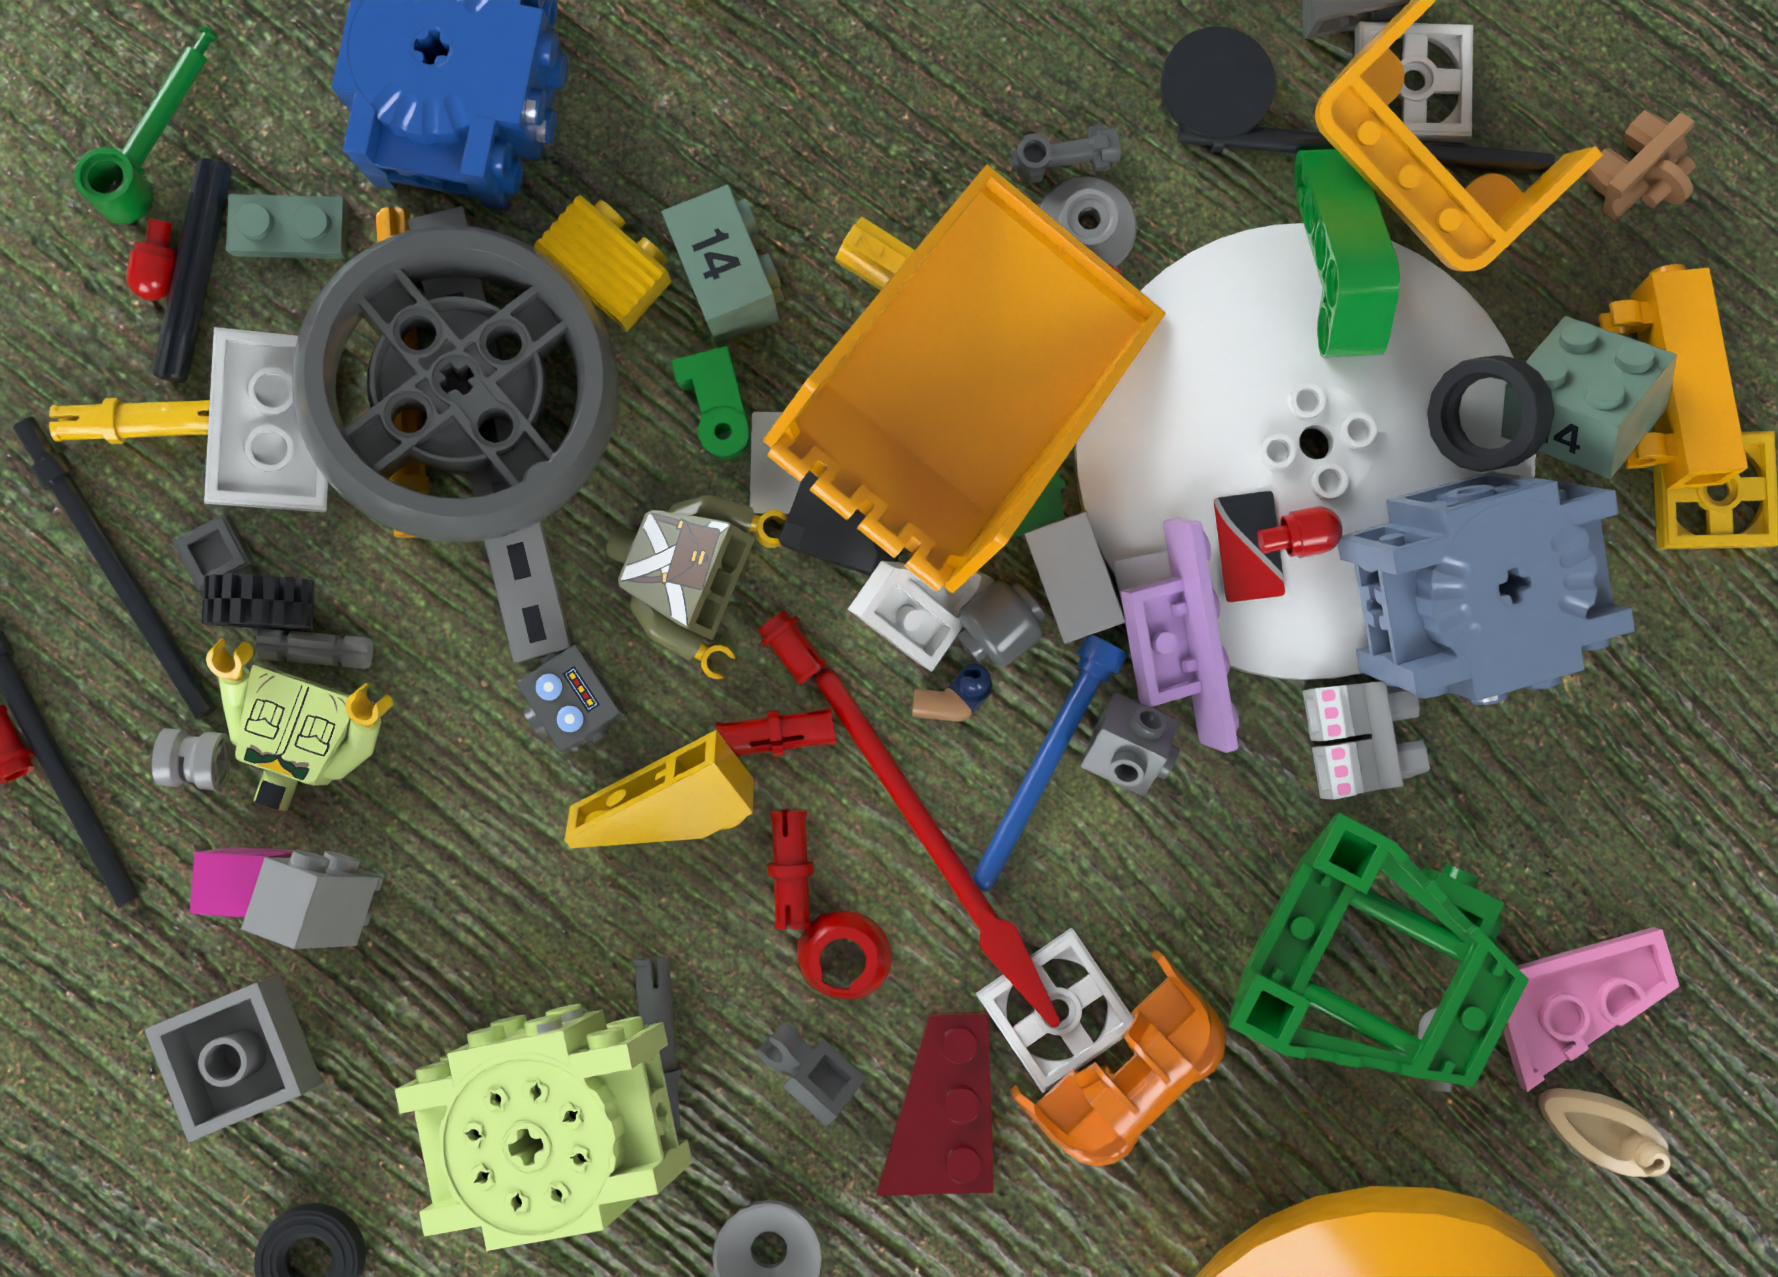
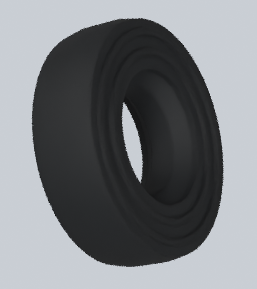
(316, 1221)

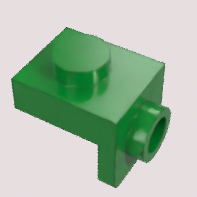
(1461, 891)

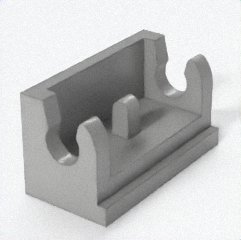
(1075, 577)

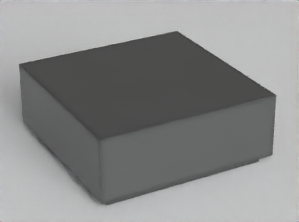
(214, 550)

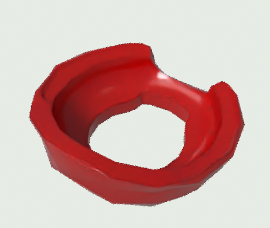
(851, 926)

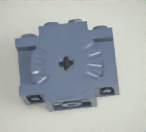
(1485, 586)

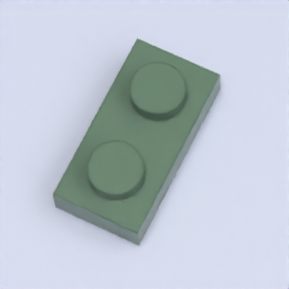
(287, 226)

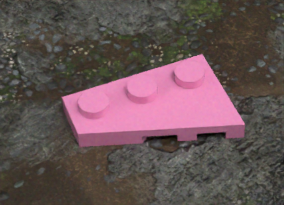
(1582, 997)

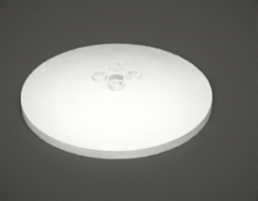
(1221, 414)

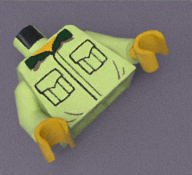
(292, 724)

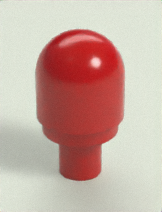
(152, 263)
(1303, 533)

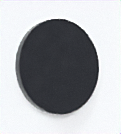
(1217, 83)

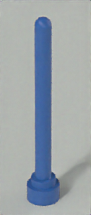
(1096, 664)

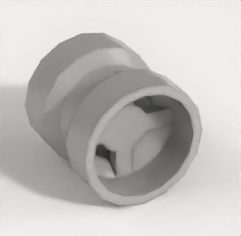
(191, 759)

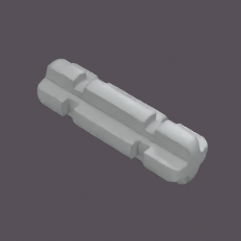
(314, 648)

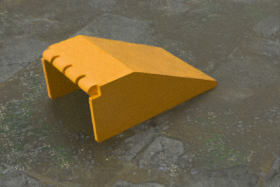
(965, 383)

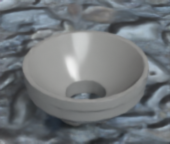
(734, 1242)

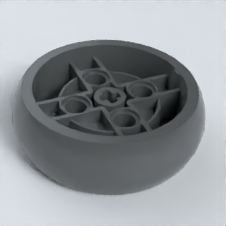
(371, 449)

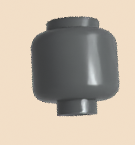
(1000, 623)

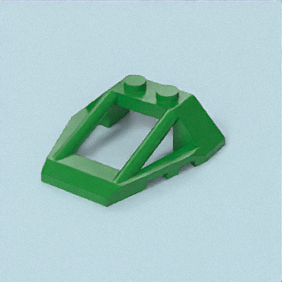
(1279, 970)

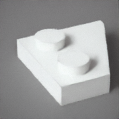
(912, 613)

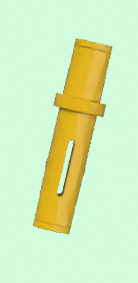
(121, 420)

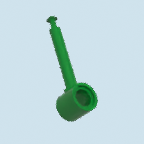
(106, 165)

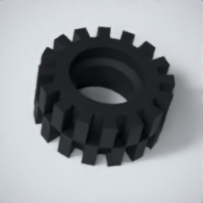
(258, 602)

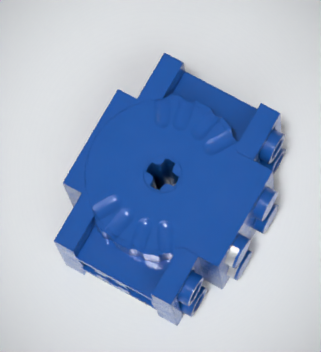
(449, 92)

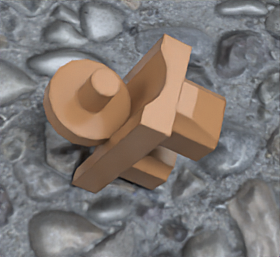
(1654, 173)

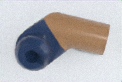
(958, 699)

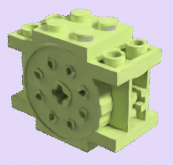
(545, 1126)

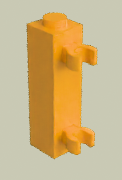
(1700, 430)

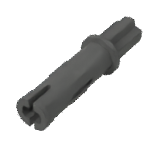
(656, 1006)

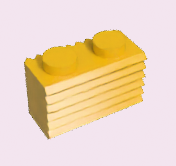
(609, 266)

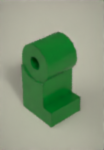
(724, 422)

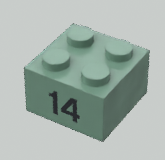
(720, 258)
(1602, 394)

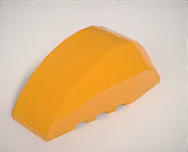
(1386, 1235)

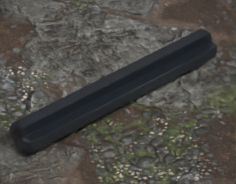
(192, 271)

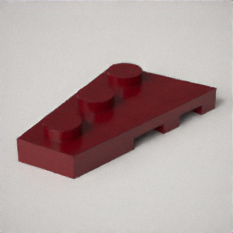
(946, 1114)

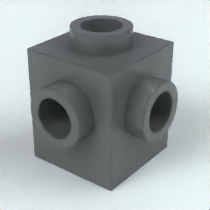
(1131, 745)

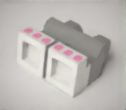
(1376, 758)

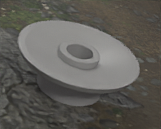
(1106, 204)

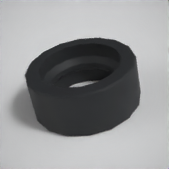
(1445, 418)

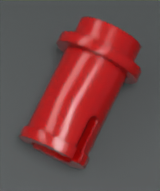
(791, 646)
(14, 758)

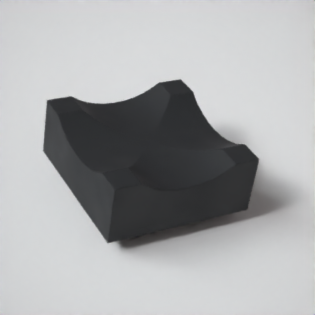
(826, 535)

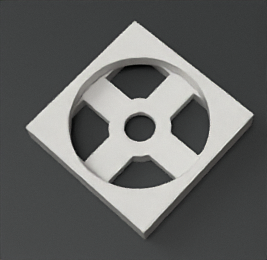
(1458, 44)
(1118, 1019)

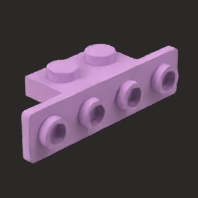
(1178, 637)

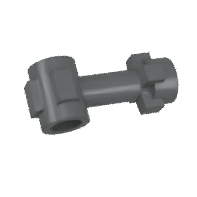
(1037, 154)

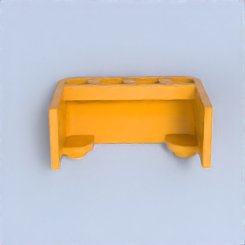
(1456, 223)

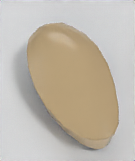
(1606, 1132)

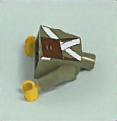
(686, 569)

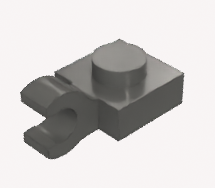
(819, 1075)

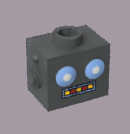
(569, 700)

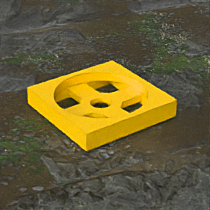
(1760, 533)

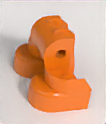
(1102, 1113)

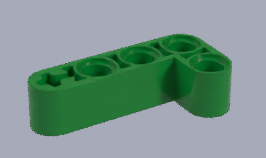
(1350, 254)

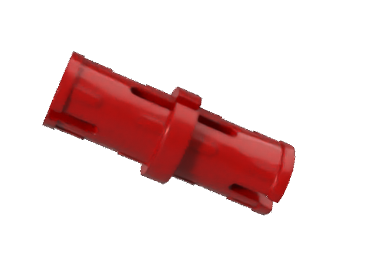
(779, 732)
(790, 869)

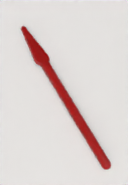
(997, 936)

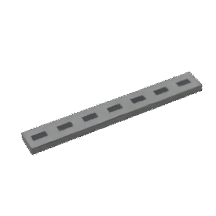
(521, 559)

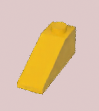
(668, 800)

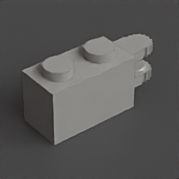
(311, 900)

